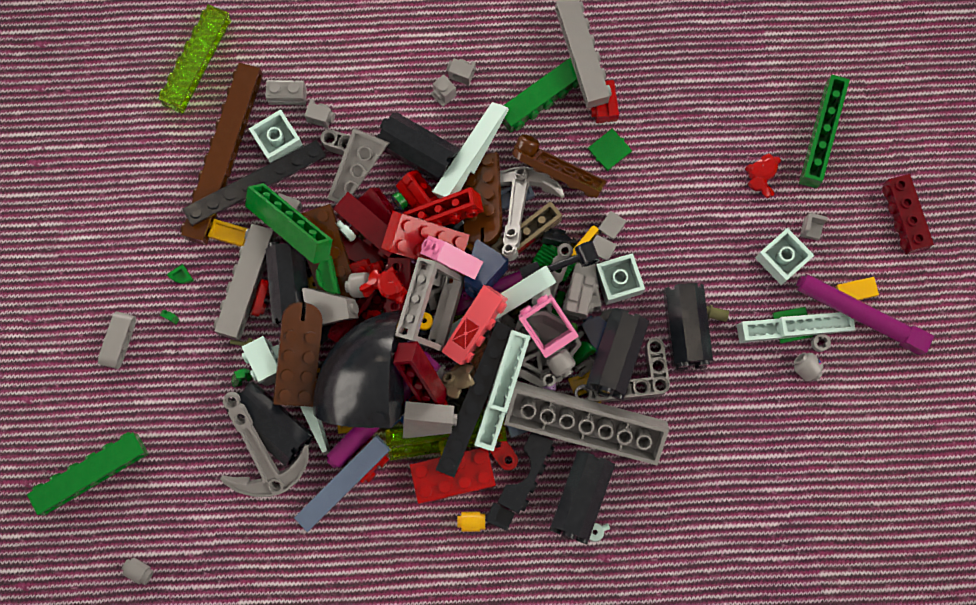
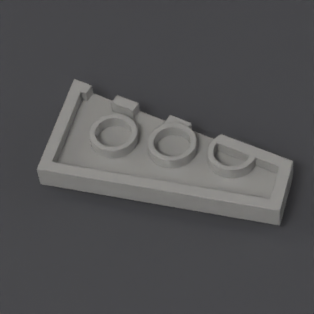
(358, 159)

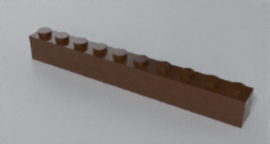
(224, 144)

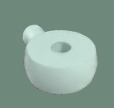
(346, 231)
(600, 532)

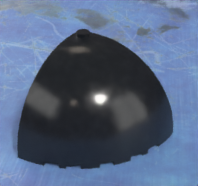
(359, 379)

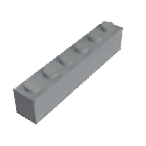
(582, 52)
(243, 287)

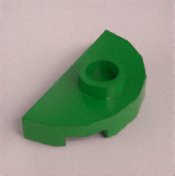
(327, 276)
(583, 352)
(241, 375)

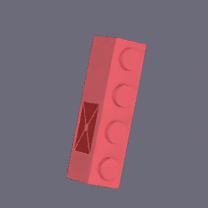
(474, 325)

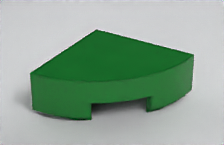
(180, 275)
(559, 299)
(169, 316)

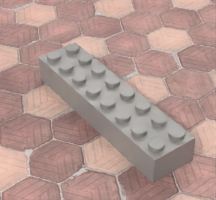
(586, 423)

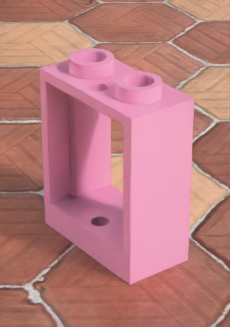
(451, 257)
(558, 342)

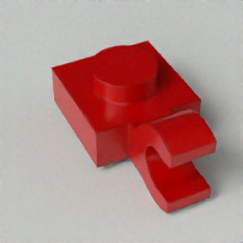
(365, 266)

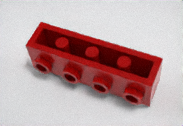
(450, 208)

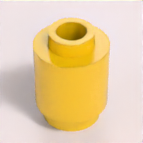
(471, 521)

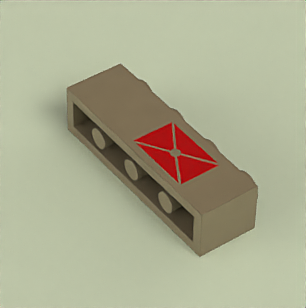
(534, 227)

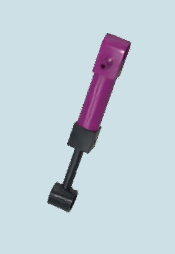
(585, 254)

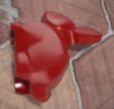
(761, 172)
(387, 284)

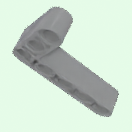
(649, 383)

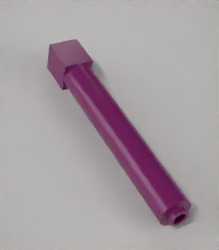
(908, 336)
(359, 436)

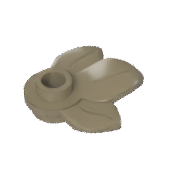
(458, 380)

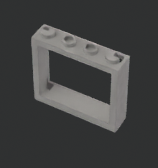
(417, 300)

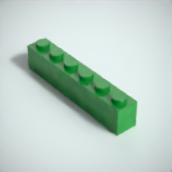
(540, 96)
(824, 131)
(288, 223)
(87, 474)

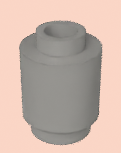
(137, 571)

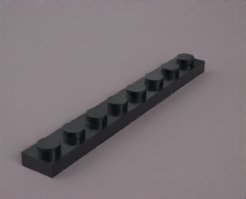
(268, 175)
(474, 401)

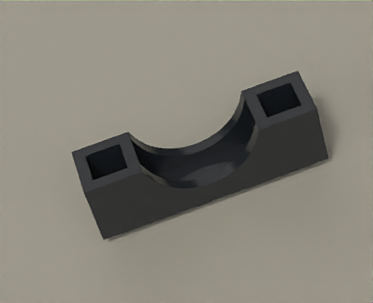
(515, 495)

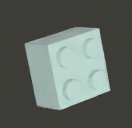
(276, 136)
(784, 256)
(619, 279)
(261, 359)

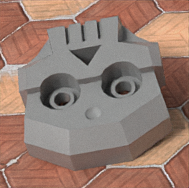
(547, 327)

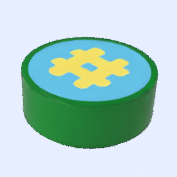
(399, 200)

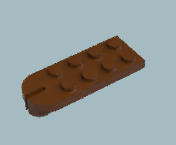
(528, 152)
(487, 183)
(326, 221)
(298, 355)

